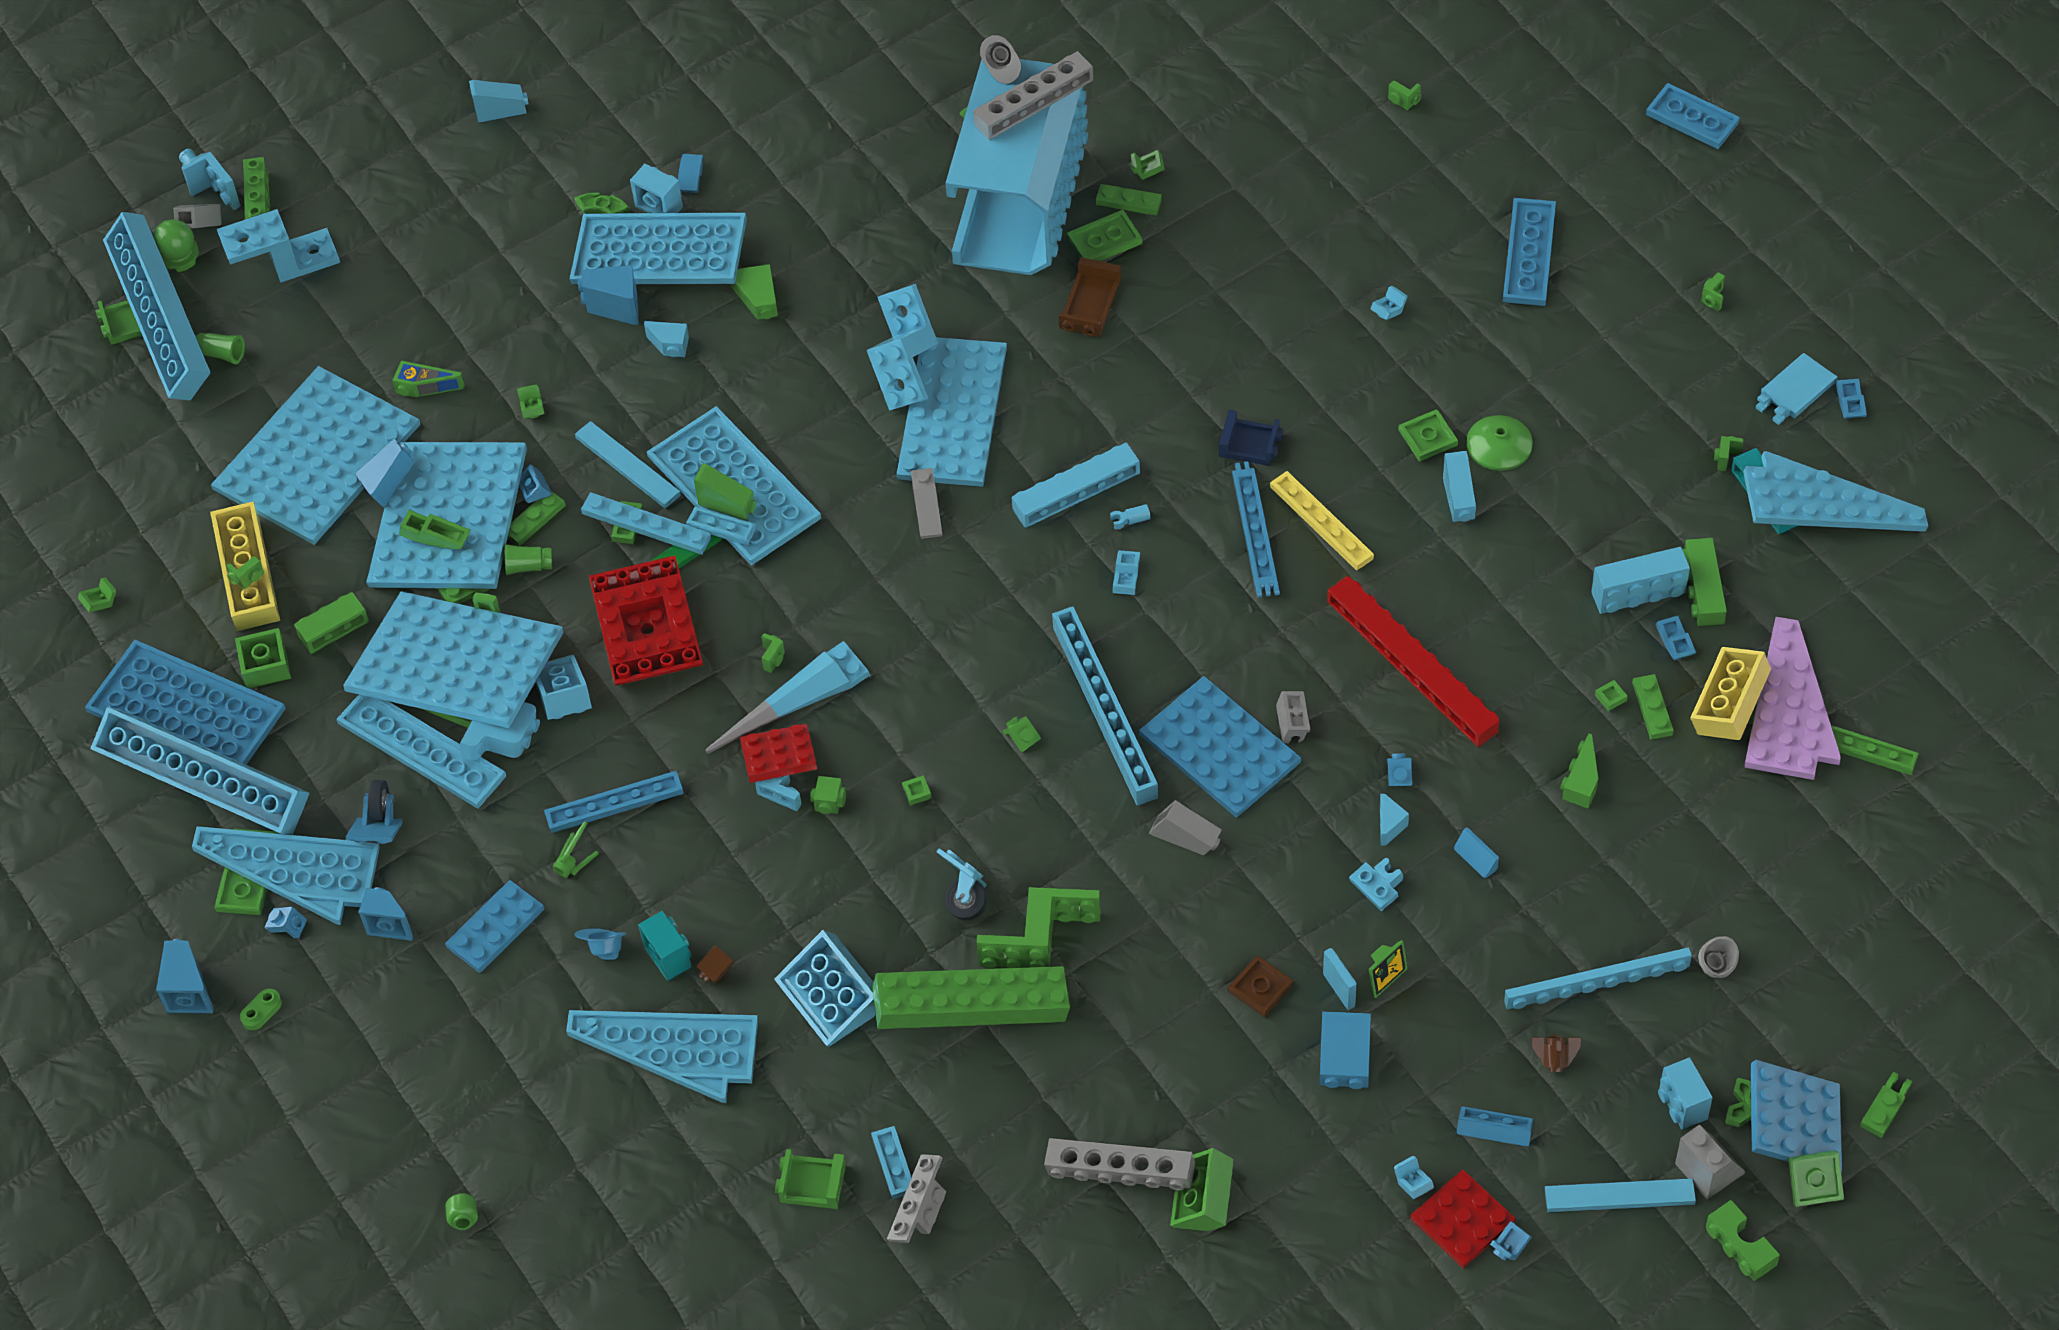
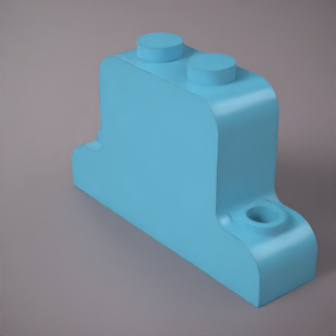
(498, 739)

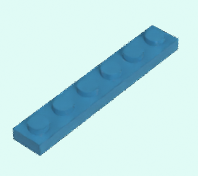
(613, 801)

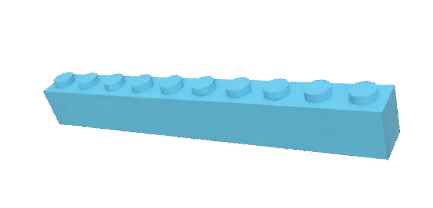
(1105, 706)

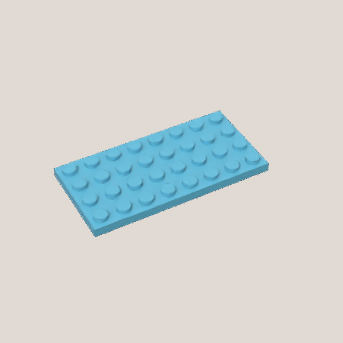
(663, 246)
(956, 421)
(716, 441)

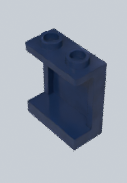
(1249, 440)

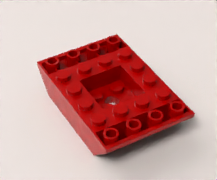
(641, 599)

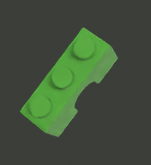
(1753, 1258)

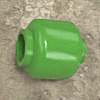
(461, 1211)

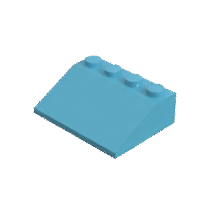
(829, 988)

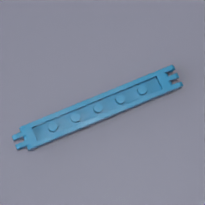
(1255, 530)

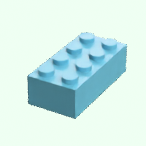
(1640, 580)

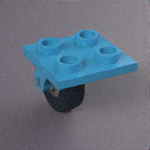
(377, 816)

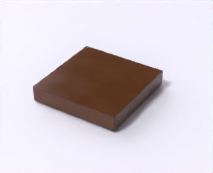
(1260, 986)

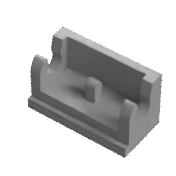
(1292, 715)

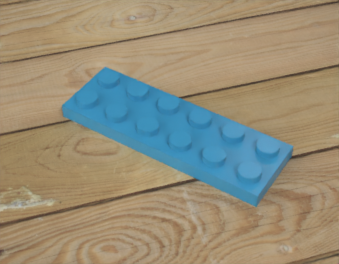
(1529, 251)

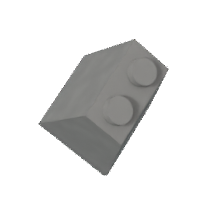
(1706, 1162)

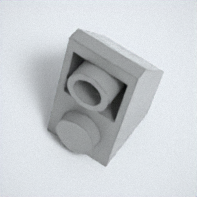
(199, 215)

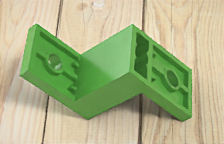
(1042, 908)

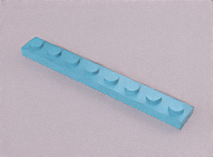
(1597, 978)

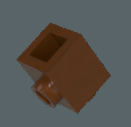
(714, 965)

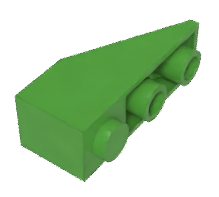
(1583, 779)

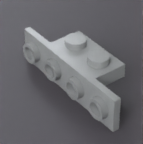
(920, 1201)

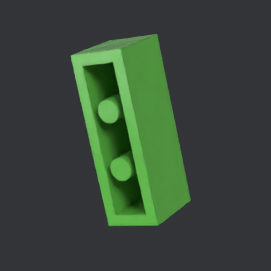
(331, 622)

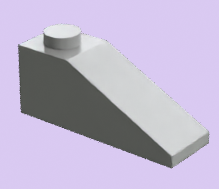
(926, 503)

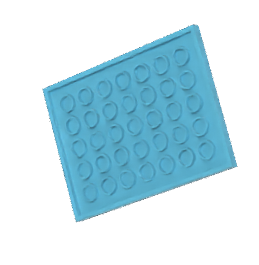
(308, 454)
(462, 484)
(454, 659)

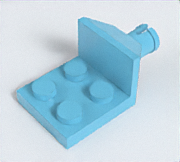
(206, 171)

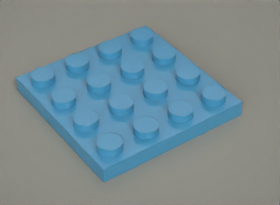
(1793, 1113)

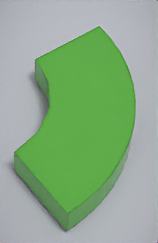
(601, 204)

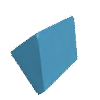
(533, 484)
(1476, 853)

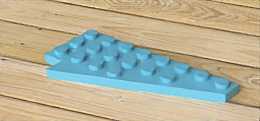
(303, 869)
(683, 1047)

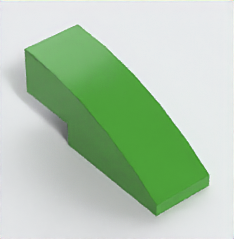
(433, 531)

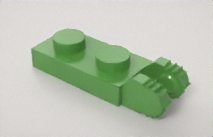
(1885, 1107)

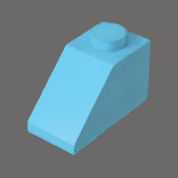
(668, 338)

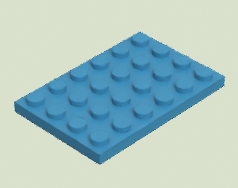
(1220, 746)

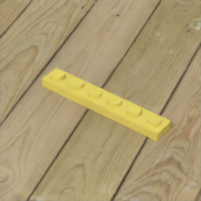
(1322, 520)

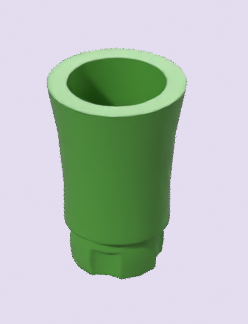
(223, 347)
(527, 559)

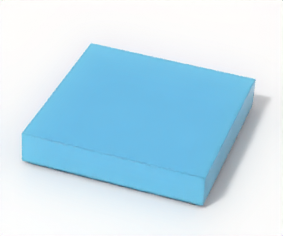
(1339, 978)

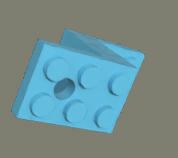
(269, 235)
(909, 338)

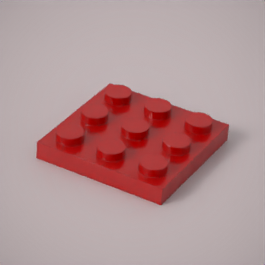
(778, 753)
(1462, 1218)

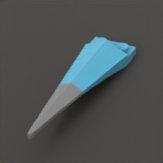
(820, 679)

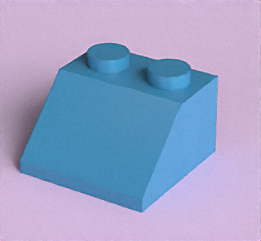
(383, 915)

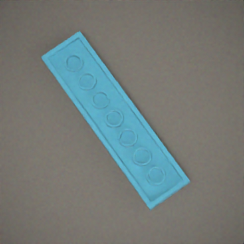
(421, 748)

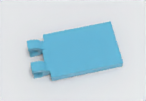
(1795, 388)

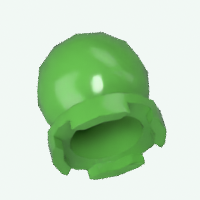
(176, 244)

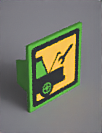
(1388, 966)

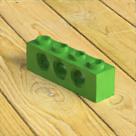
(256, 187)

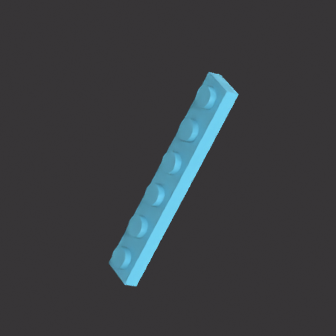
(646, 523)

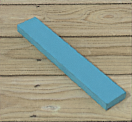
(627, 464)
(1620, 1195)

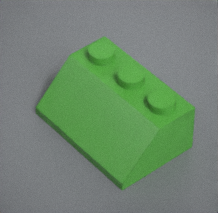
(1206, 1203)

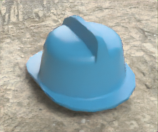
(602, 942)

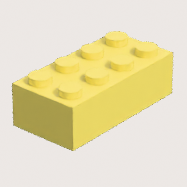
(1730, 693)

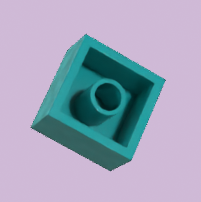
(665, 945)

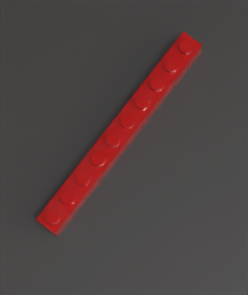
(1413, 661)

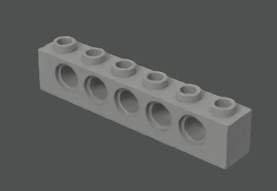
(1033, 95)
(1133, 1157)

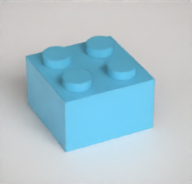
(656, 191)
(1685, 1093)

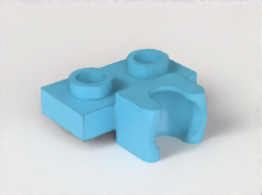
(1377, 883)

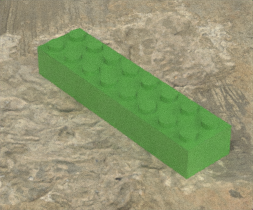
(970, 997)

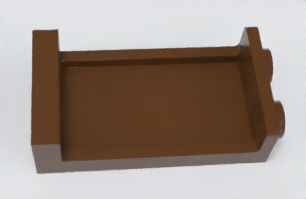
(1090, 297)

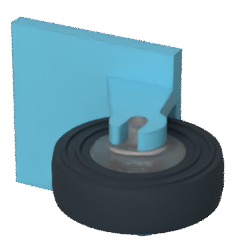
(967, 895)

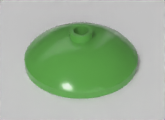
(1497, 450)

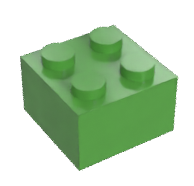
(263, 658)

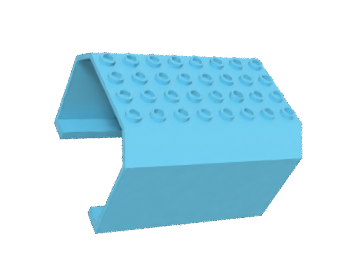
(1016, 179)

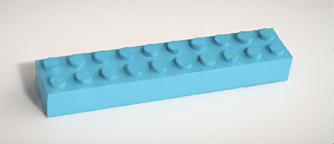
(156, 306)
(200, 771)

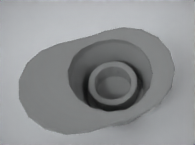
(1000, 59)

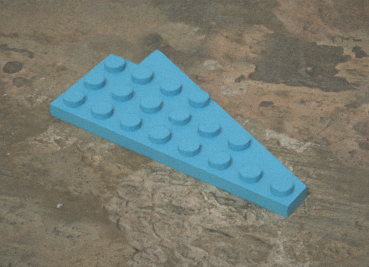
(1805, 496)

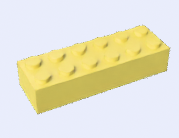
(238, 540)

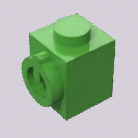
(828, 795)

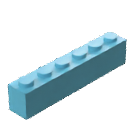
(1075, 485)

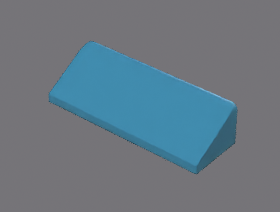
(1494, 1126)

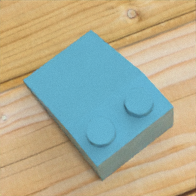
(562, 688)

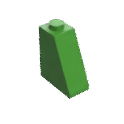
(756, 290)
(723, 494)

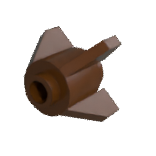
(1555, 1051)

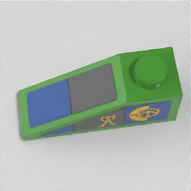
(424, 380)

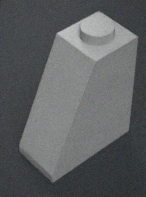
(1186, 829)

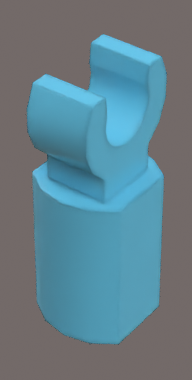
(1130, 516)

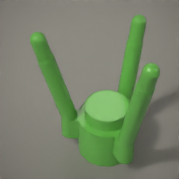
(566, 863)

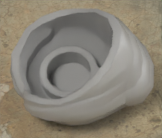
(1719, 957)

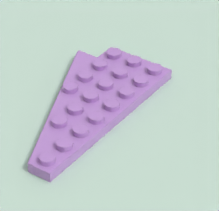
(1790, 715)

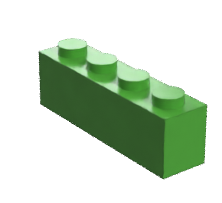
(1704, 582)

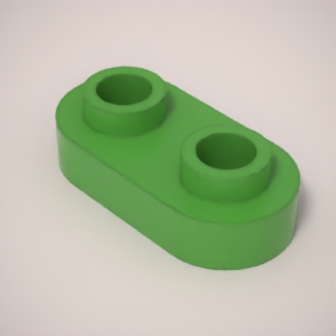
(262, 1009)

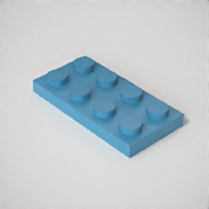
(1692, 116)
(494, 926)

